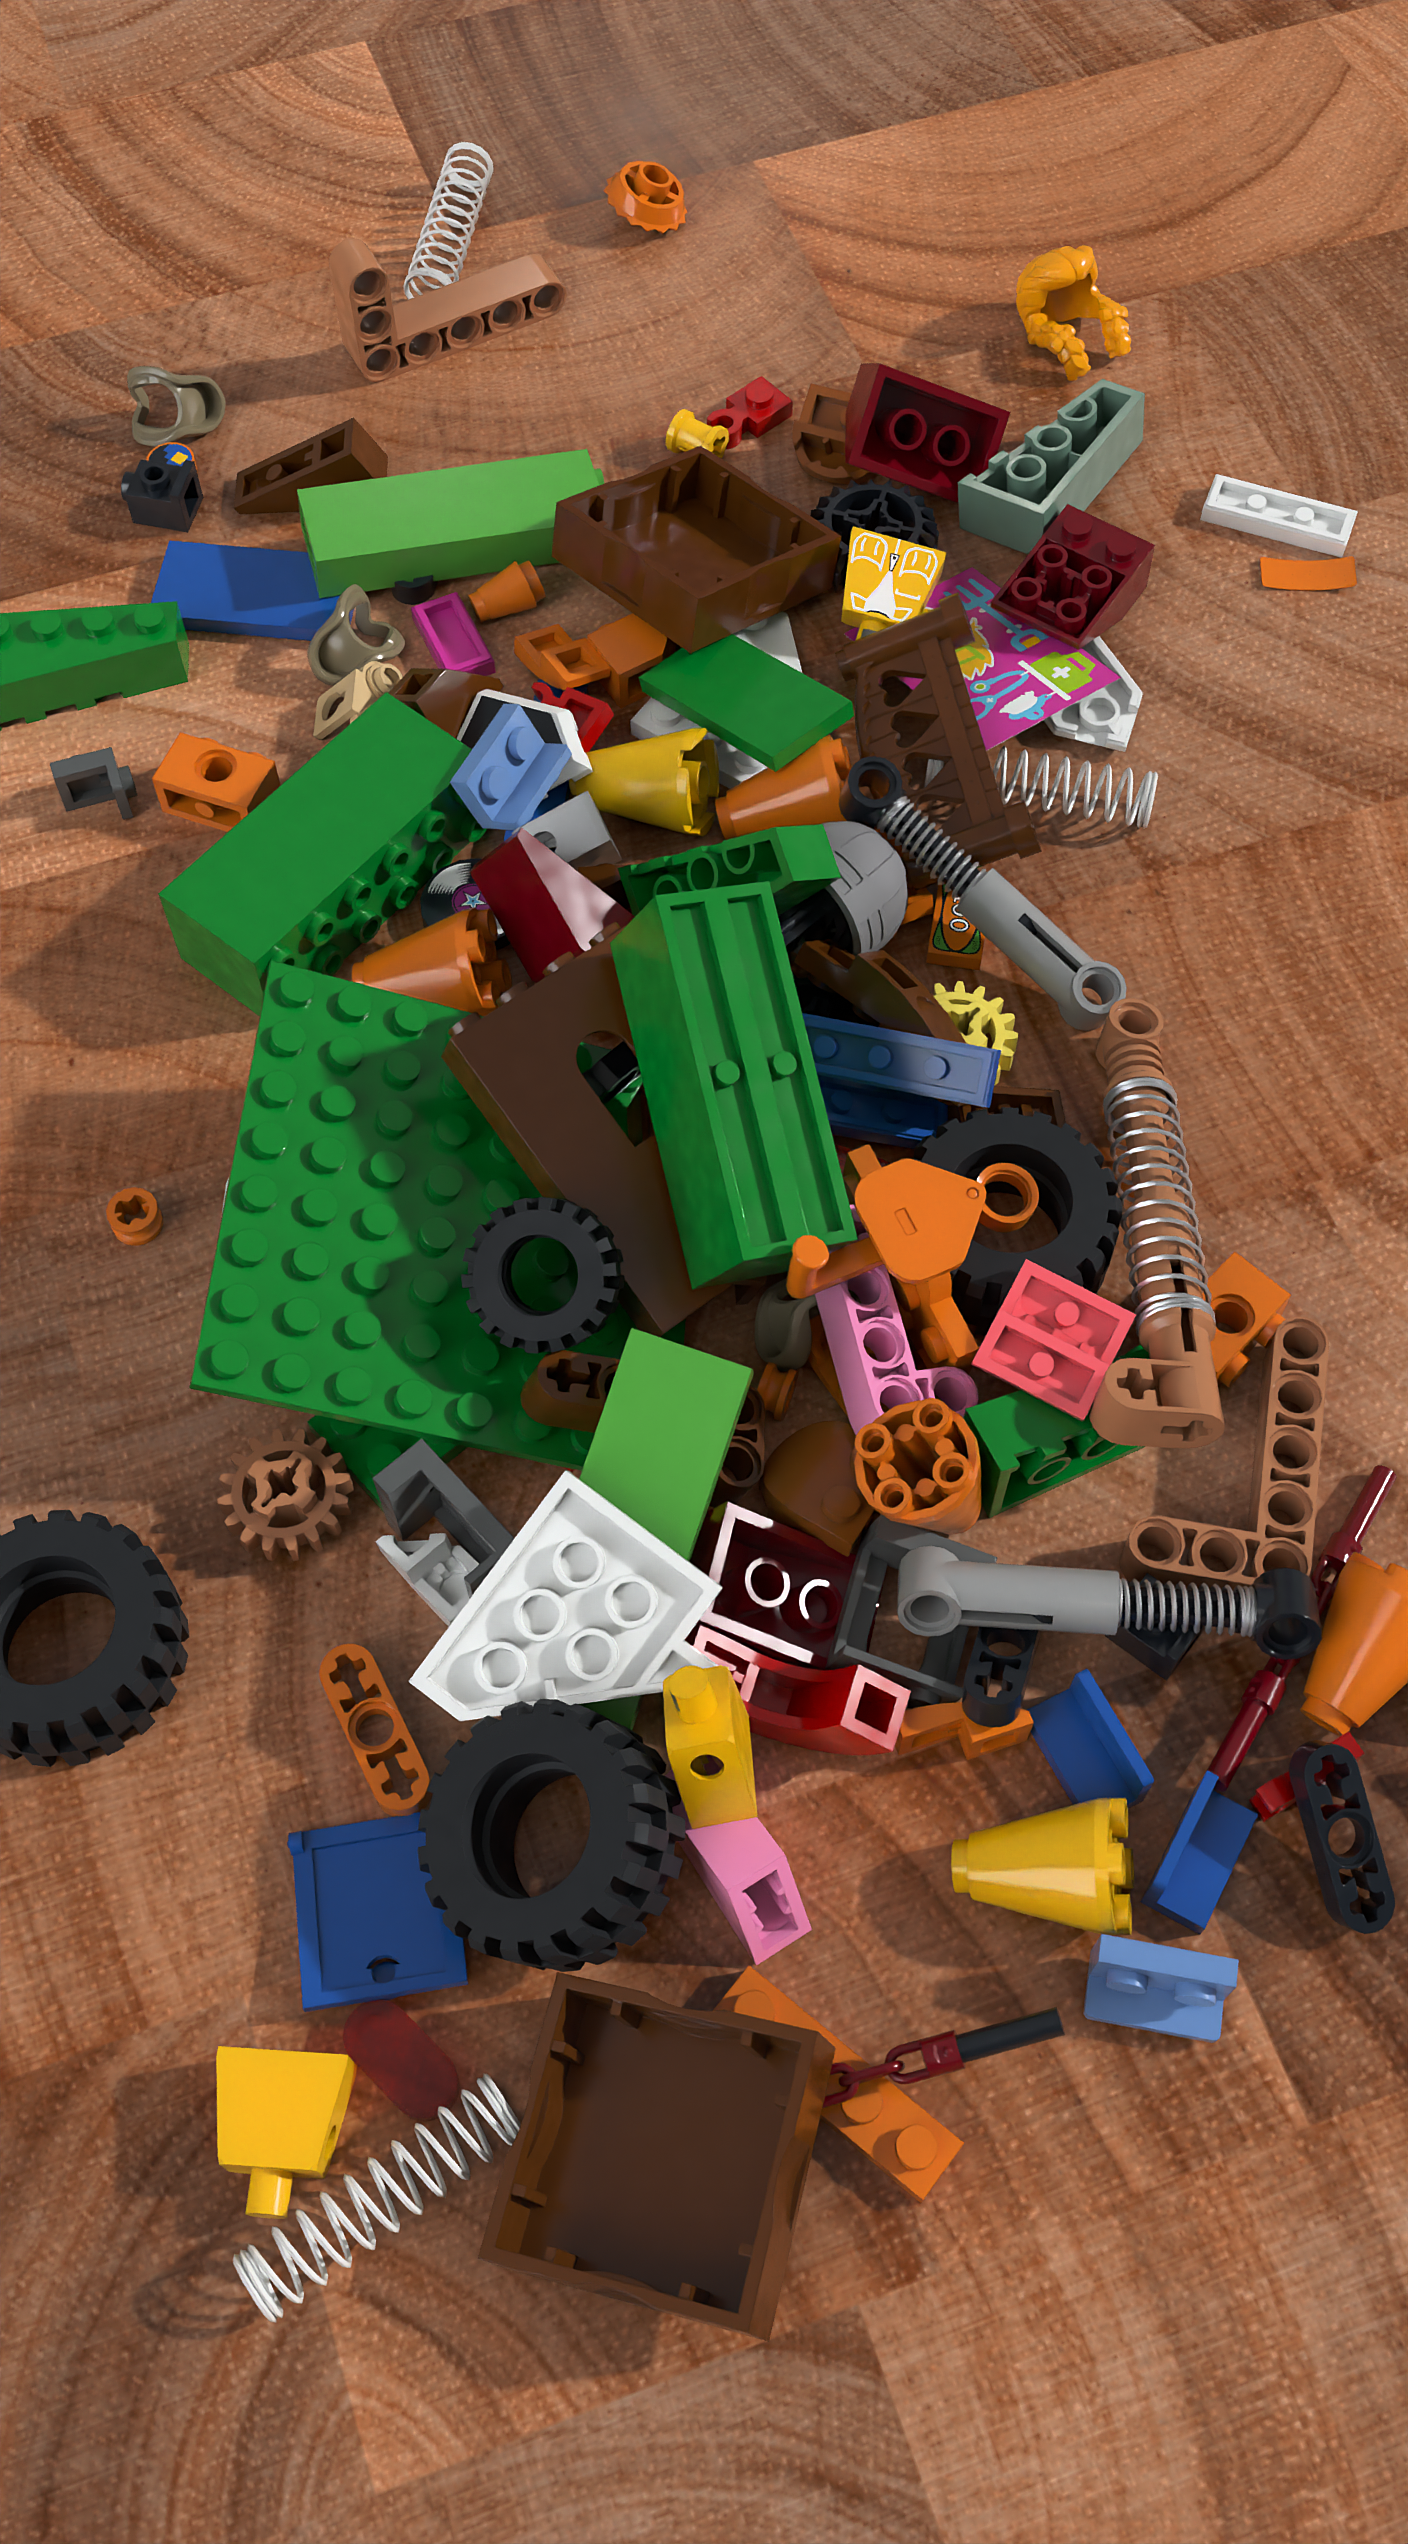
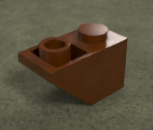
(442, 694)

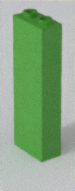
(439, 521)
(663, 1448)

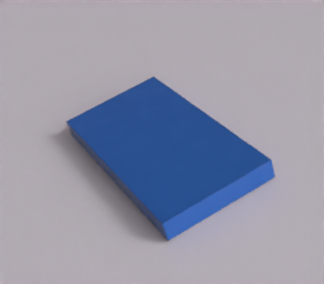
(243, 590)

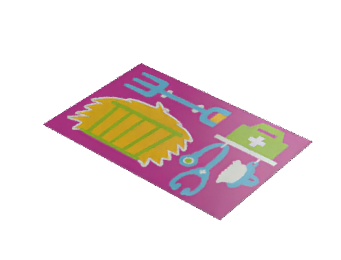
(1012, 669)

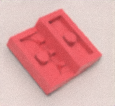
(1053, 1340)

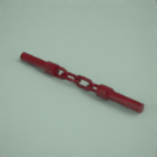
(1265, 1687)

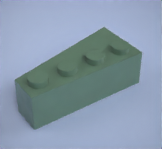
(1053, 467)

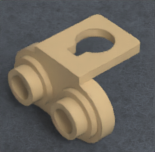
(359, 691)

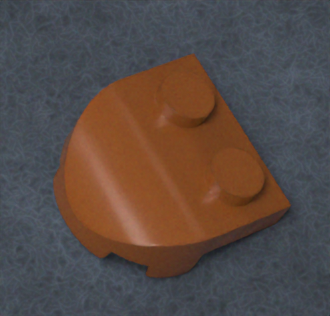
(821, 437)
(814, 1485)

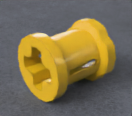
(688, 433)

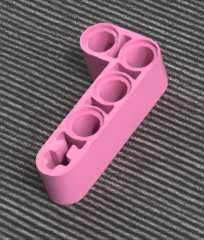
(880, 1328)

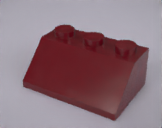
(919, 431)

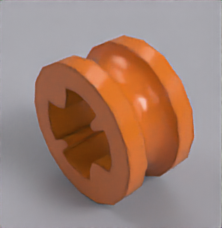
(130, 1202)
(777, 1389)

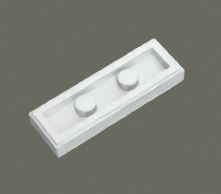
(1278, 515)

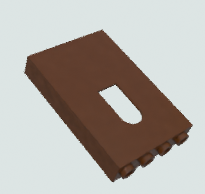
(530, 1090)

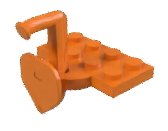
(920, 1231)

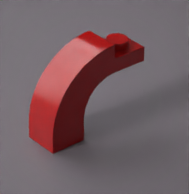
(810, 1708)

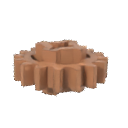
(285, 1519)

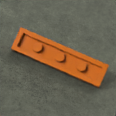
(879, 2117)

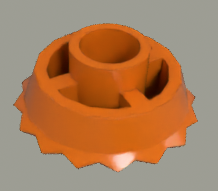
(647, 196)

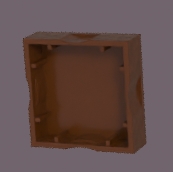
(695, 547)
(661, 2155)

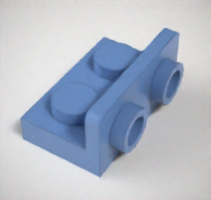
(508, 771)
(1158, 1988)

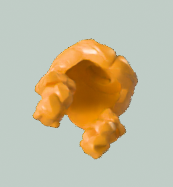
(1063, 288)

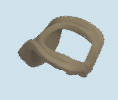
(198, 402)
(339, 651)
(784, 1328)

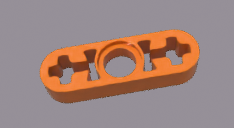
(341, 1699)

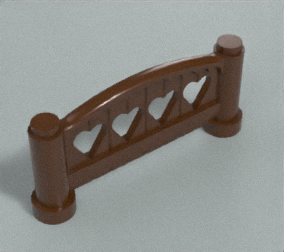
(926, 651)

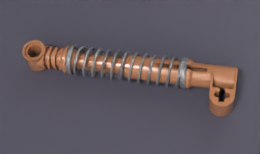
(1175, 1392)

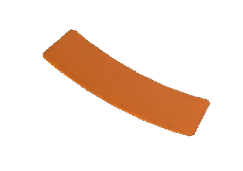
(1308, 575)

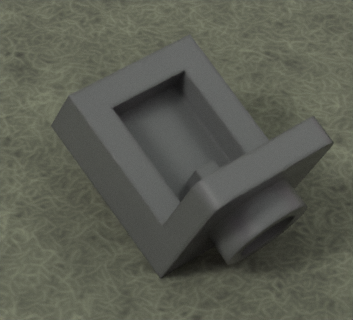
(93, 780)

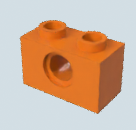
(212, 782)
(1248, 1304)

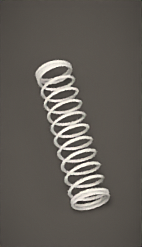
(458, 181)
(1145, 794)
(255, 2270)

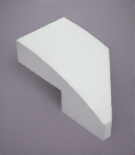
(432, 1570)

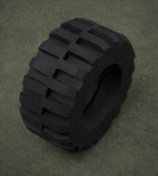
(1071, 1192)
(133, 1668)
(476, 1823)

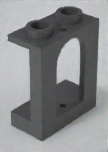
(423, 1488)
(882, 1546)

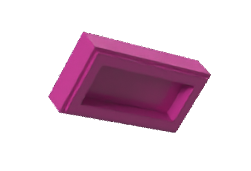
(452, 636)

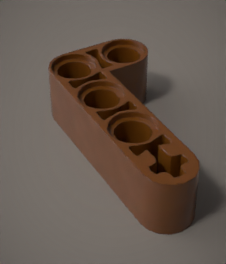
(571, 1394)

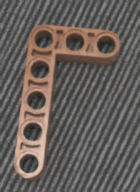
(437, 324)
(1271, 1485)

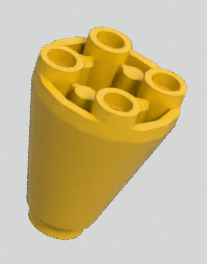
(1054, 1866)

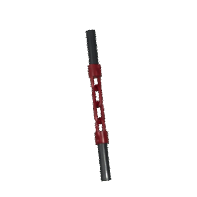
(950, 2051)

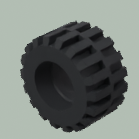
(492, 1285)

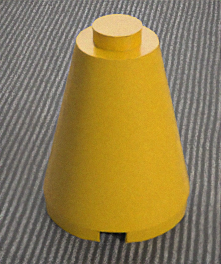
(656, 780)

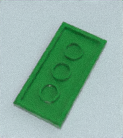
(748, 699)

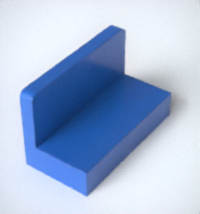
(1089, 1745)
(1199, 1856)

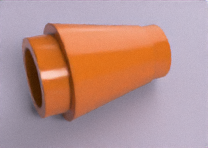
(508, 592)

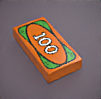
(952, 936)

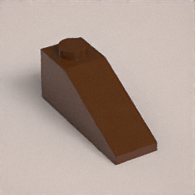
(328, 458)

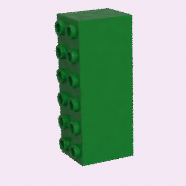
(325, 854)
(730, 1082)

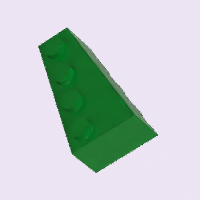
(86, 654)
(789, 857)
(1035, 1447)

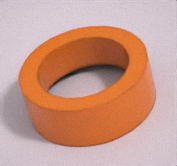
(1023, 1182)

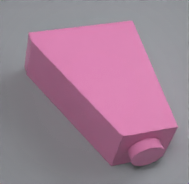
(747, 1880)

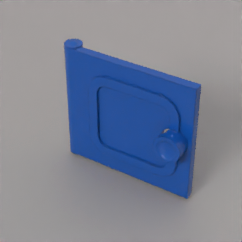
(364, 1903)

